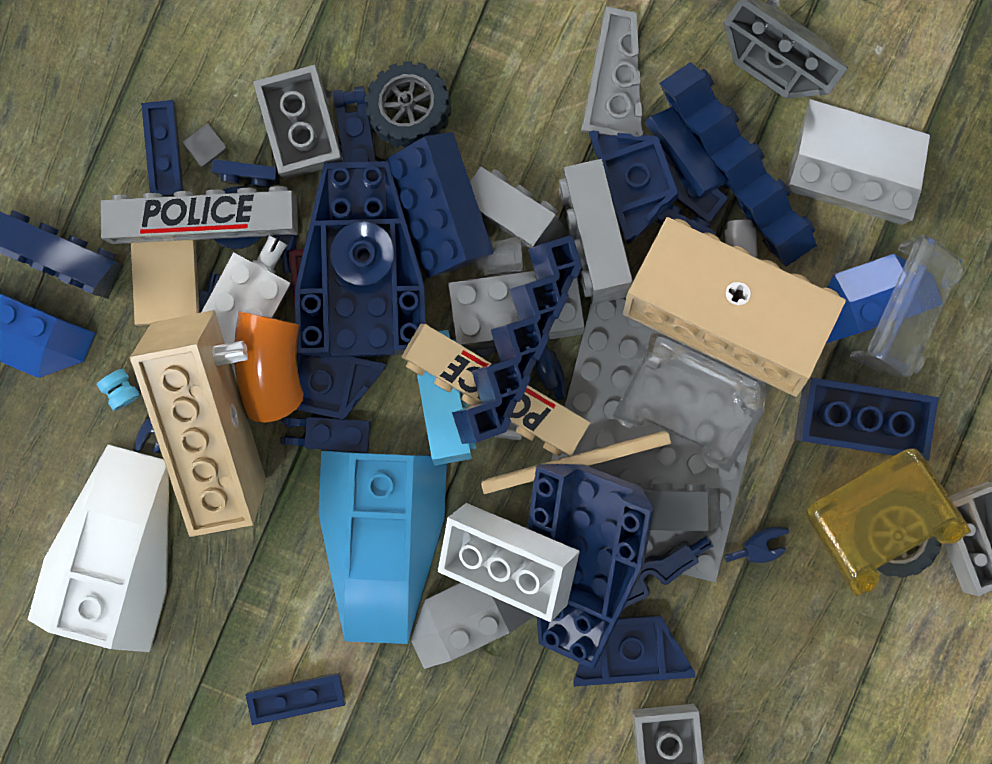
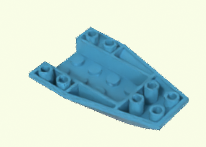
(380, 538)

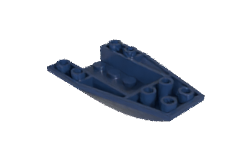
(346, 317)
(611, 529)

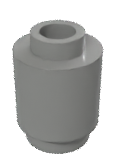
(742, 234)

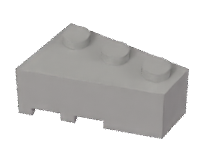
(515, 210)
(973, 553)

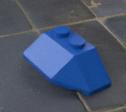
(866, 294)
(39, 340)

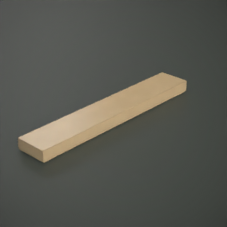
(586, 458)

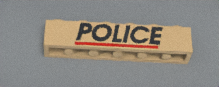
(453, 367)

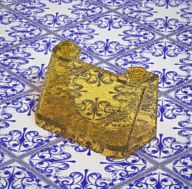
(884, 517)

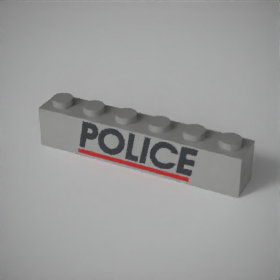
(199, 216)

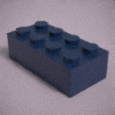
(440, 204)
(865, 418)

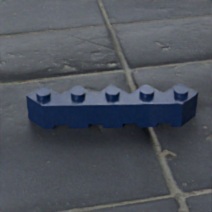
(740, 162)
(520, 342)

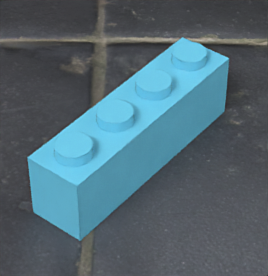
(440, 424)

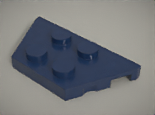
(636, 179)
(335, 384)
(637, 652)

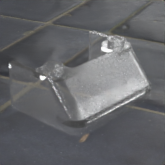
(912, 308)

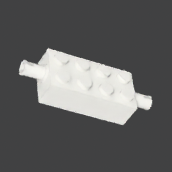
(249, 289)

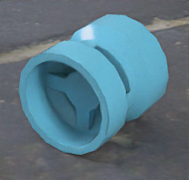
(118, 389)

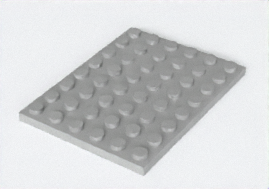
(600, 374)

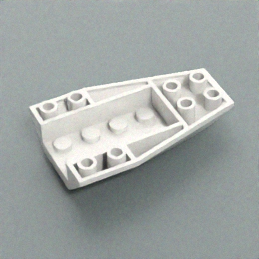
(110, 557)

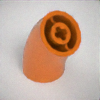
(270, 376)

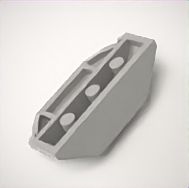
(461, 622)

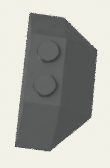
(781, 51)

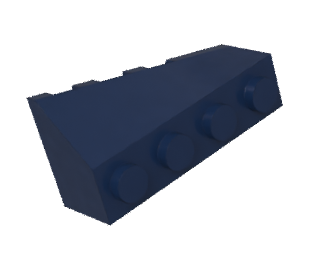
(57, 256)

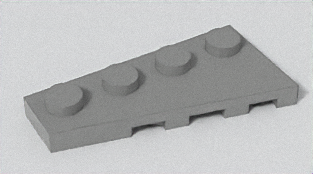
(614, 90)

